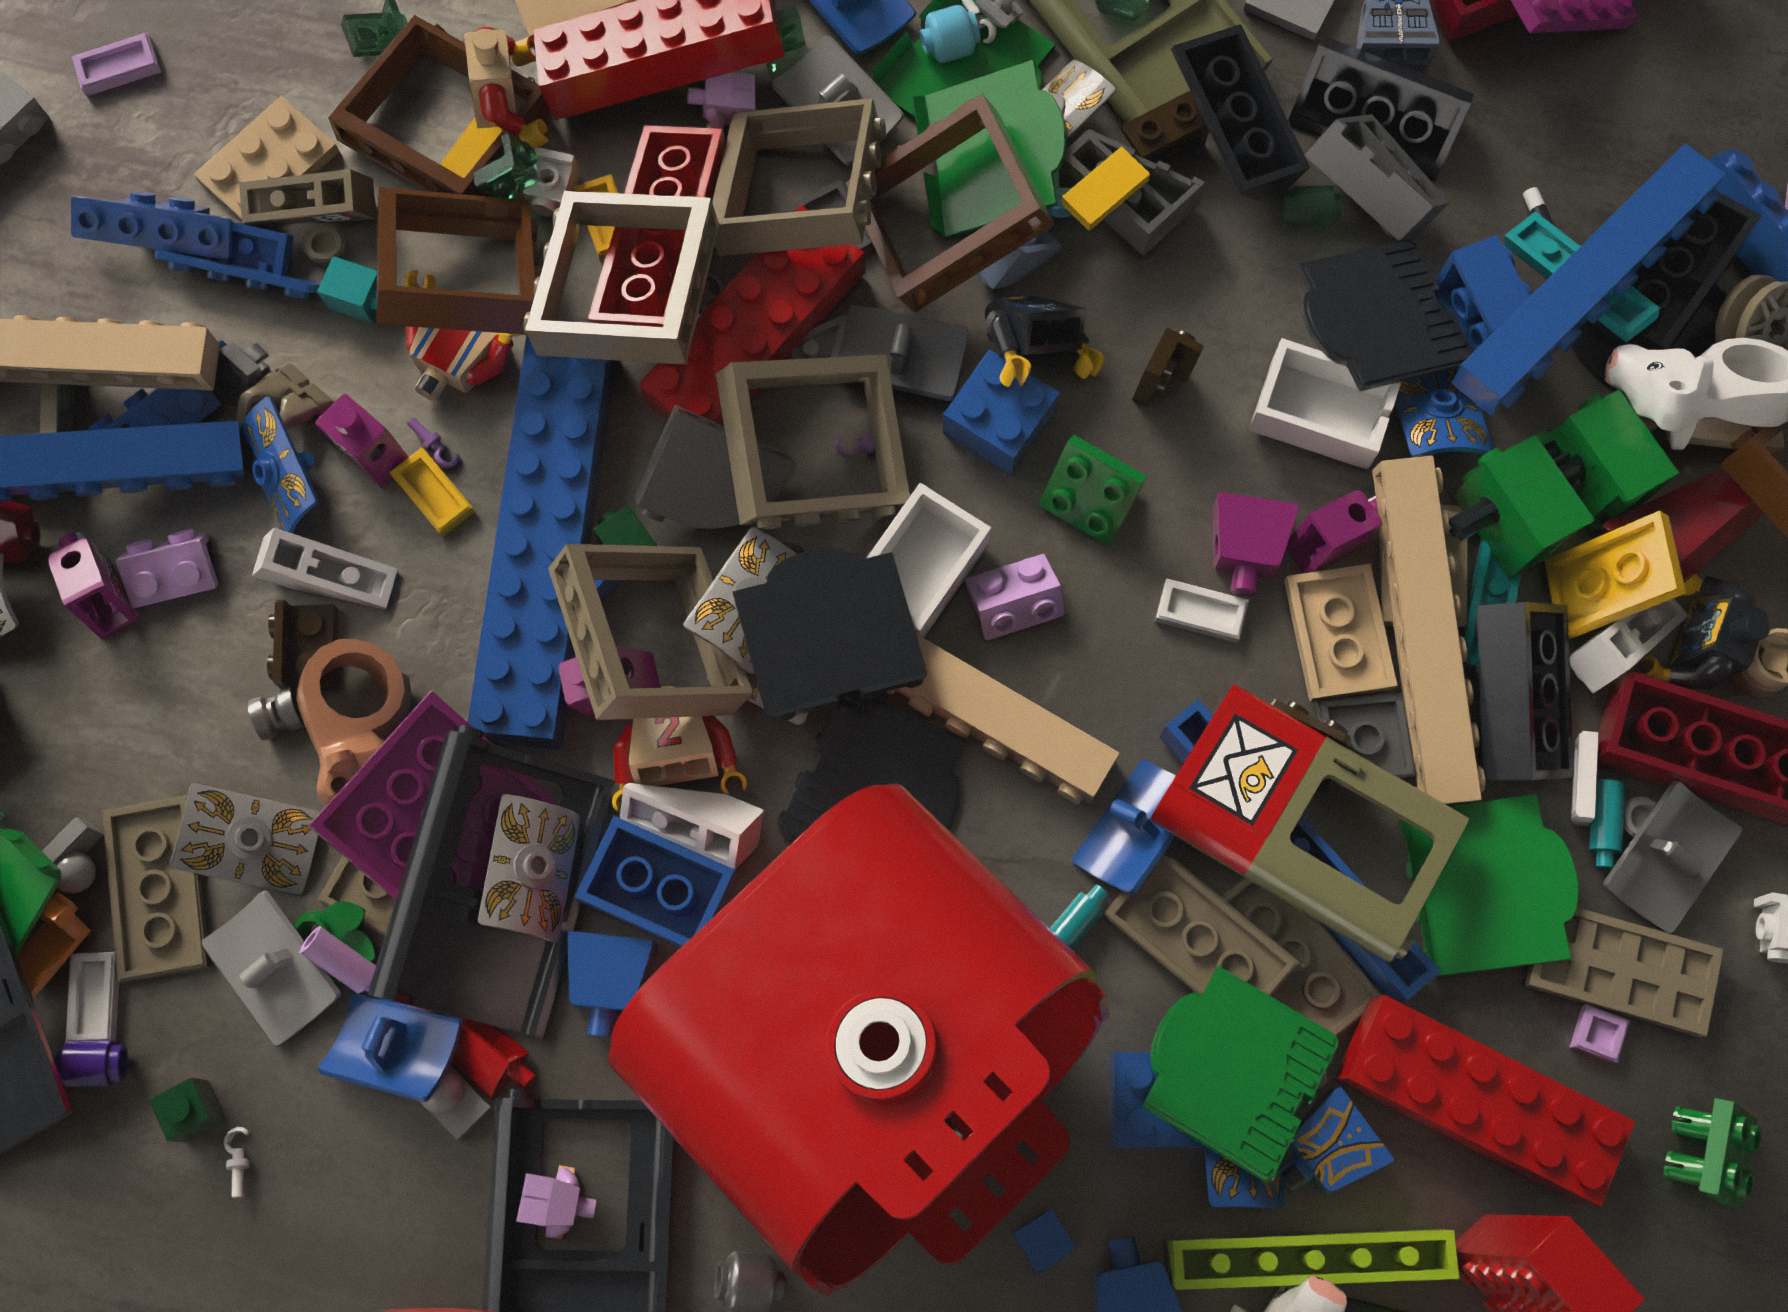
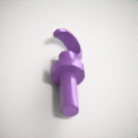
(432, 442)
(866, 443)

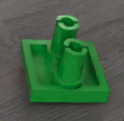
(1092, 490)
(1730, 1139)

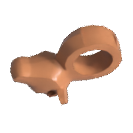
(344, 741)

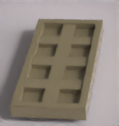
(1634, 972)

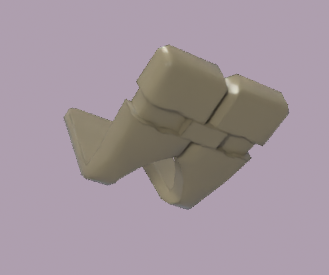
(290, 390)

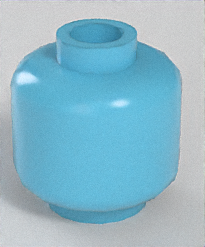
(950, 34)

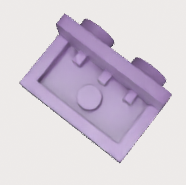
(166, 568)
(1015, 596)

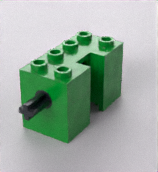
(1561, 482)

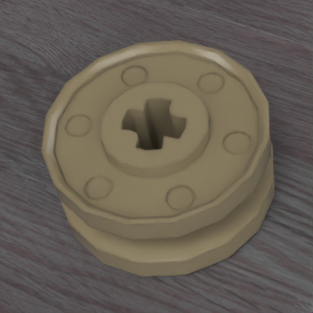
(1755, 311)

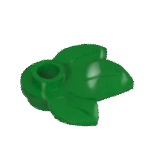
(343, 922)

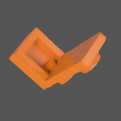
(52, 942)

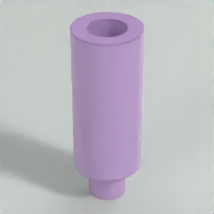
(338, 959)

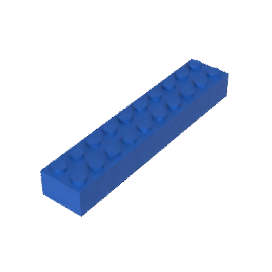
(543, 507)

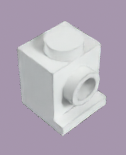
(561, 175)
(1773, 926)

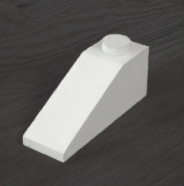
(323, 570)
(1623, 644)
(697, 820)

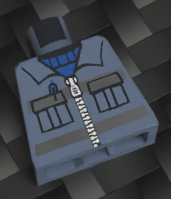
(1398, 31)

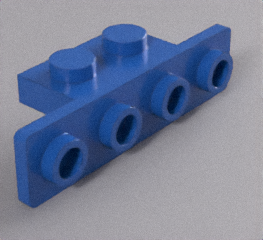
(153, 224)
(257, 256)
(163, 408)

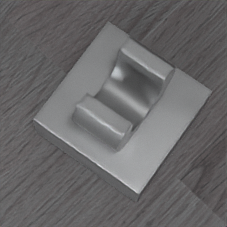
(241, 367)

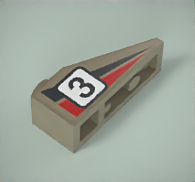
(309, 198)

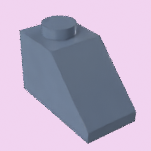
(1020, 262)

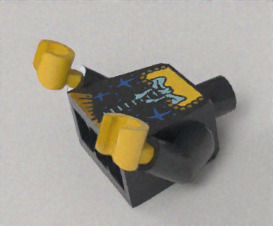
(1037, 327)
(1716, 637)

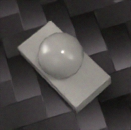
(69, 855)
(457, 1104)

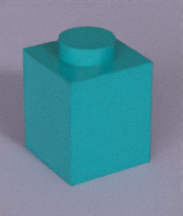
(350, 289)

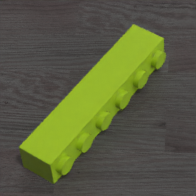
(1294, 1258)

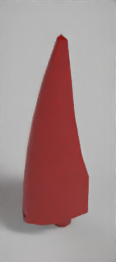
(490, 1058)

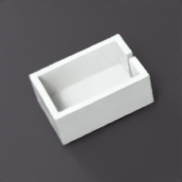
(1320, 408)
(933, 552)

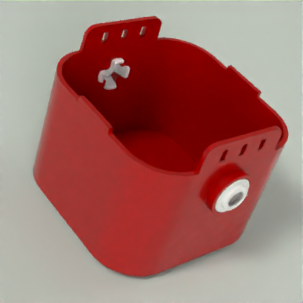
(842, 1024)

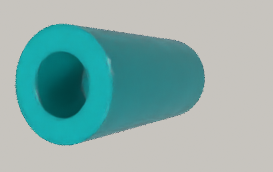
(1608, 824)
(1080, 916)

